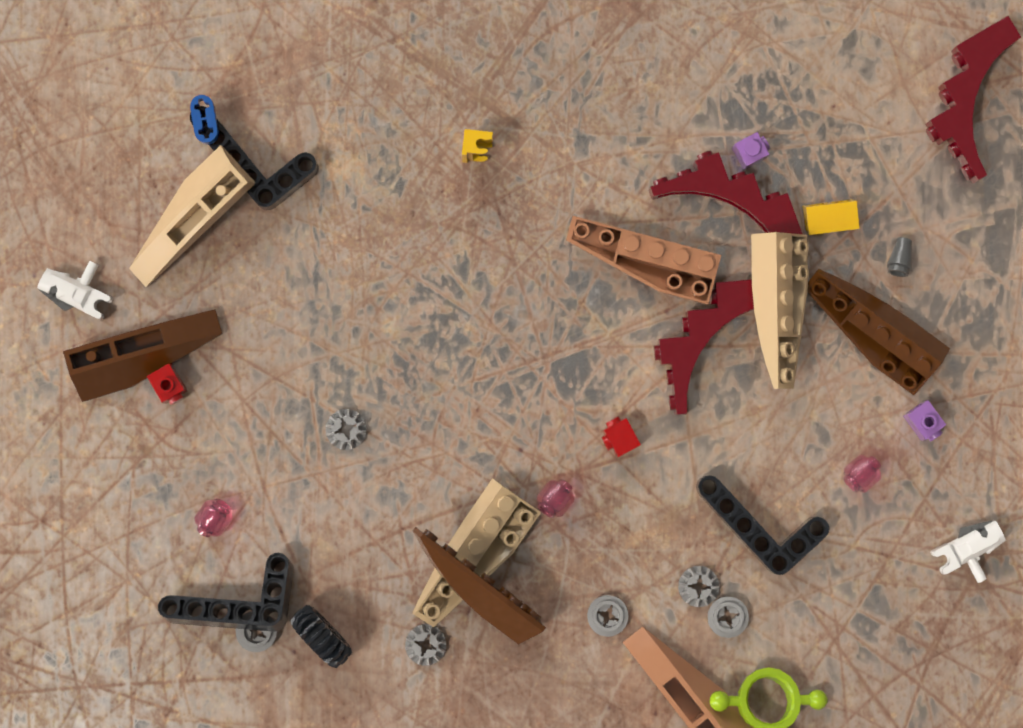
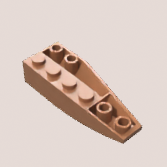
(651, 260)
(681, 683)

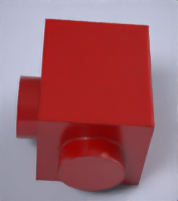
(167, 384)
(620, 437)

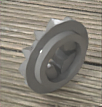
(357, 434)
(690, 577)
(738, 623)
(612, 627)
(436, 638)
(259, 643)

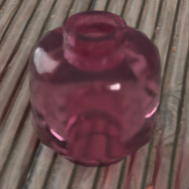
(862, 473)
(555, 498)
(213, 518)

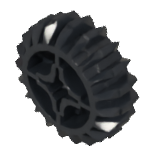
(321, 636)

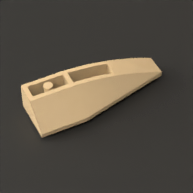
(192, 211)
(780, 300)
(485, 539)

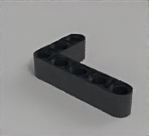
(262, 184)
(756, 530)
(237, 608)

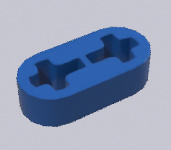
(210, 118)

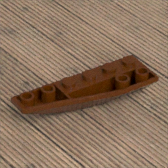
(879, 331)
(131, 356)
(494, 605)

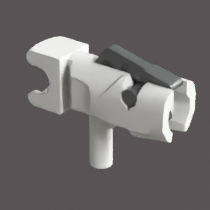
(73, 293)
(969, 545)

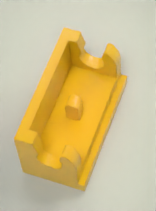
(475, 144)
(831, 217)

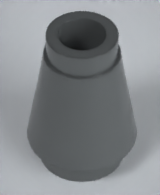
(901, 258)

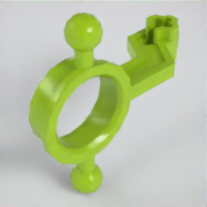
(816, 699)

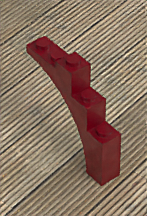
(959, 92)
(741, 192)
(681, 353)

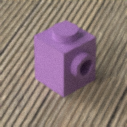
(751, 150)
(925, 421)

